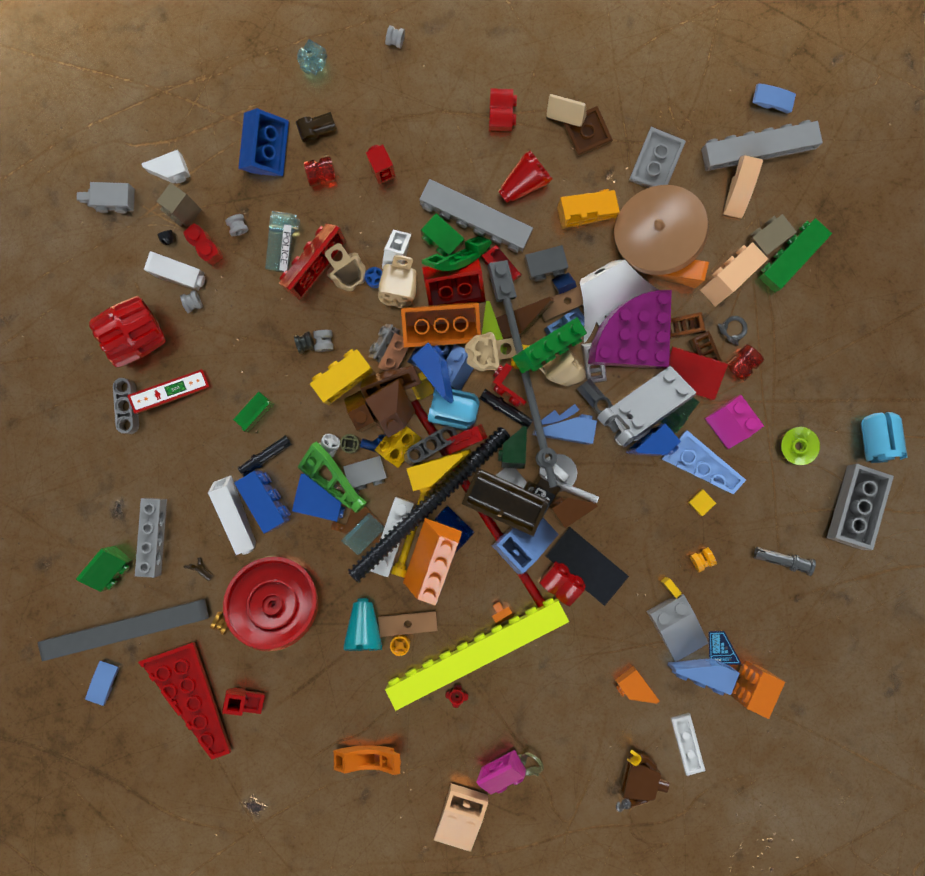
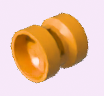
(703, 559)
(400, 645)

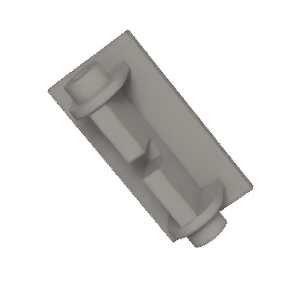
(385, 336)

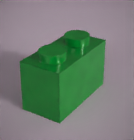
(441, 236)

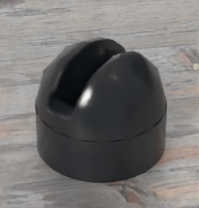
(166, 237)

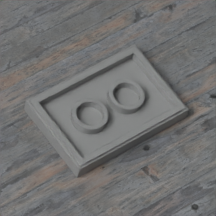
(657, 159)

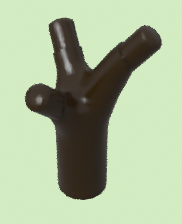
(199, 569)

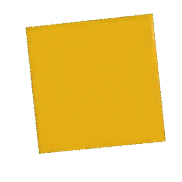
(702, 502)
(671, 587)

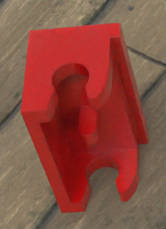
(496, 255)

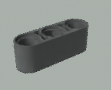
(423, 452)

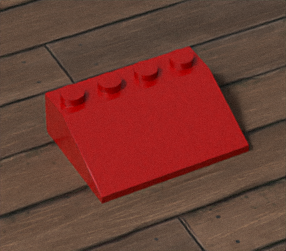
(312, 261)

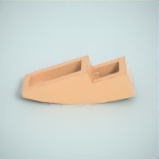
(742, 186)

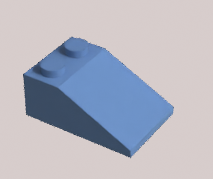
(575, 430)

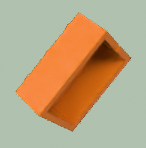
(757, 689)

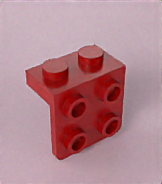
(501, 389)

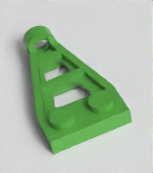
(311, 465)

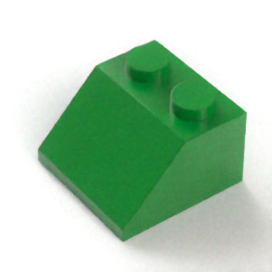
(105, 569)

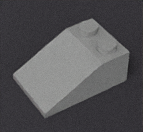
(678, 627)

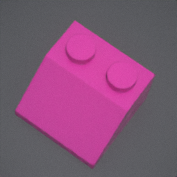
(734, 422)
(501, 773)

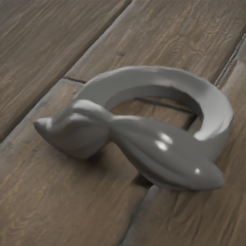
(733, 339)

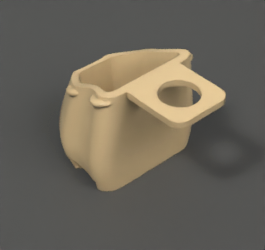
(346, 272)
(398, 283)
(485, 351)
(564, 369)

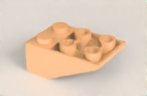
(461, 817)

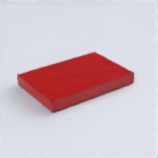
(698, 371)

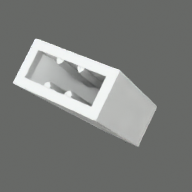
(174, 271)

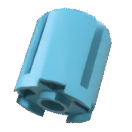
(459, 414)
(883, 437)

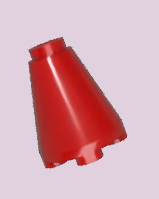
(524, 178)

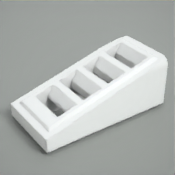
(585, 347)

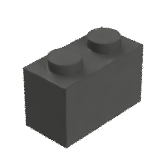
(546, 263)

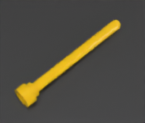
(399, 568)

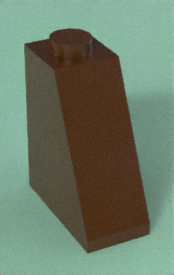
(359, 412)

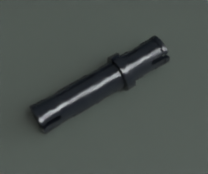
(505, 408)
(258, 460)

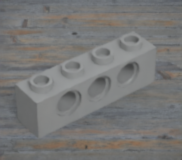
(150, 537)

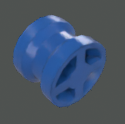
(371, 275)

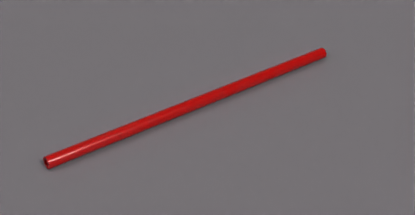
(490, 523)

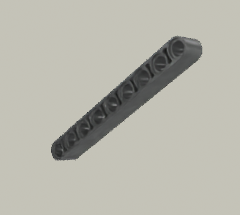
(123, 630)

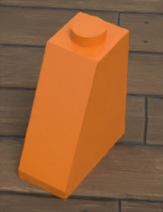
(690, 276)

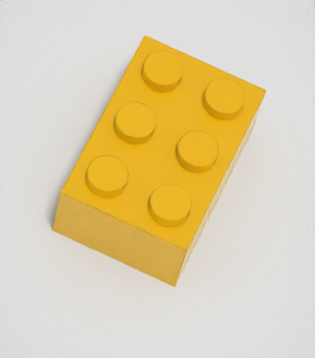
(341, 376)

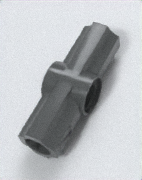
(592, 396)

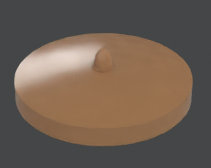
(661, 229)

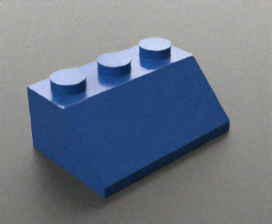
(263, 143)
(657, 442)

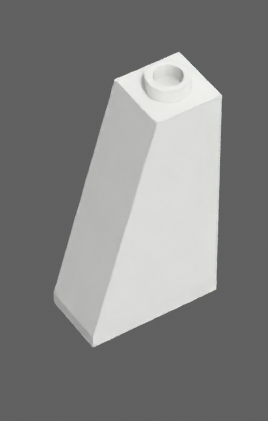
(232, 515)

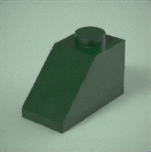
(514, 450)

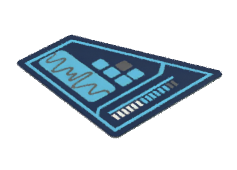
(722, 649)

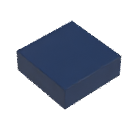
(564, 283)

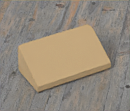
(566, 110)

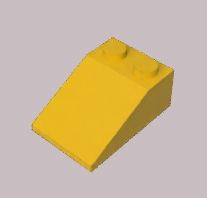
(428, 473)

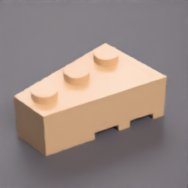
(734, 273)

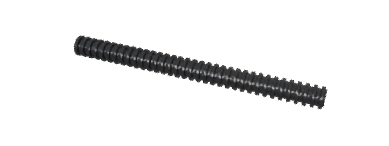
(429, 504)

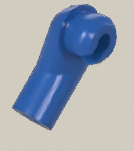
(371, 445)

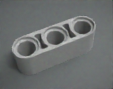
(119, 399)

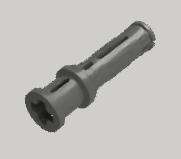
(793, 562)

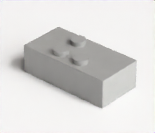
(860, 507)

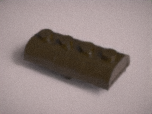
(505, 502)

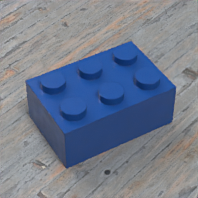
(263, 501)

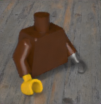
(640, 782)

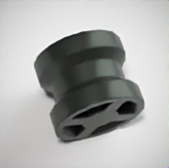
(304, 342)

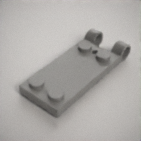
(648, 404)

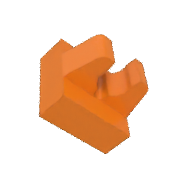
(502, 614)

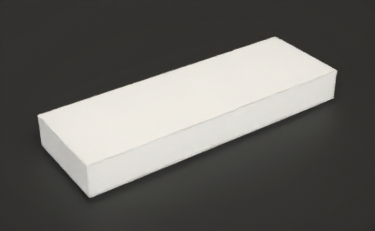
(687, 744)

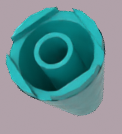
(362, 628)

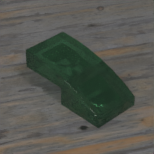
(680, 416)

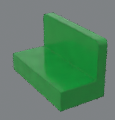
(253, 412)

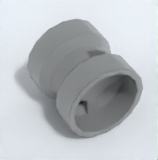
(323, 340)

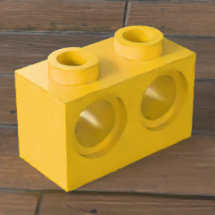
(395, 446)

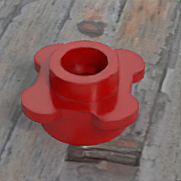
(456, 701)

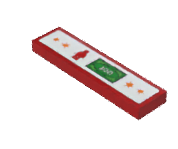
(168, 391)

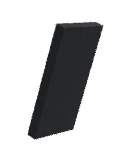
(584, 560)

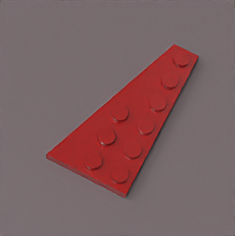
(187, 690)

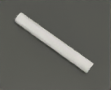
(577, 492)

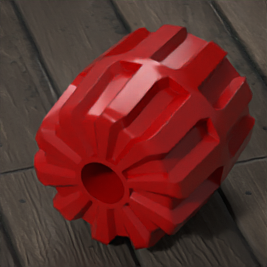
(127, 331)

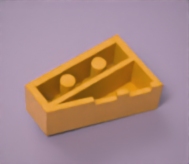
(587, 208)

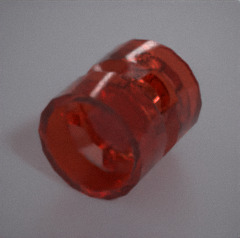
(320, 171)
(747, 359)

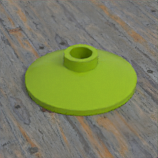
(809, 446)

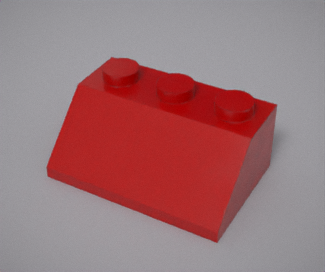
(454, 286)

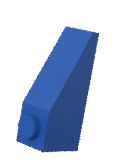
(435, 368)

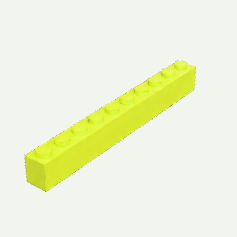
(476, 654)

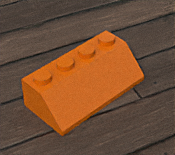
(440, 324)
(431, 560)

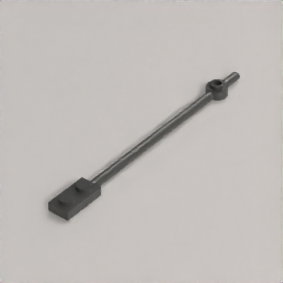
(505, 292)

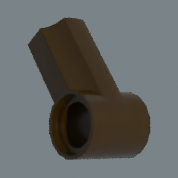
(310, 128)

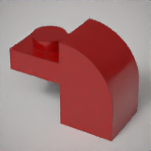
(239, 701)

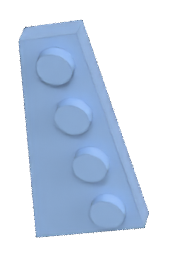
(705, 464)

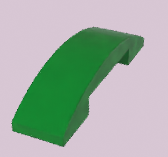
(473, 250)

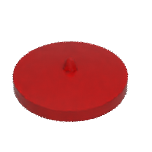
(270, 604)

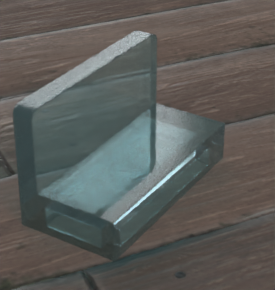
(363, 533)

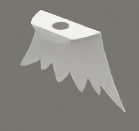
(608, 289)

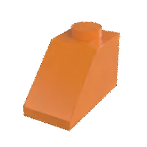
(635, 687)

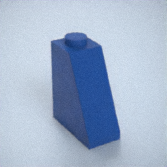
(316, 501)

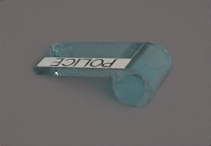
(279, 240)

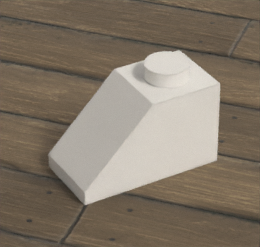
(168, 167)
(396, 245)

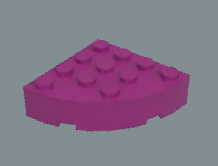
(635, 333)

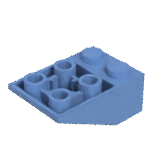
(456, 361)
(522, 549)
(708, 672)

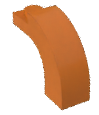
(367, 758)

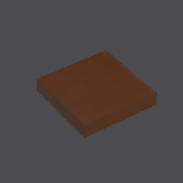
(590, 135)

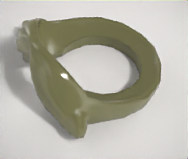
(532, 770)

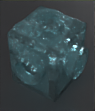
(312, 57)

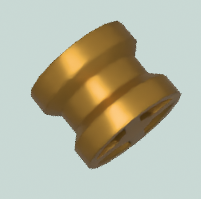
(219, 623)

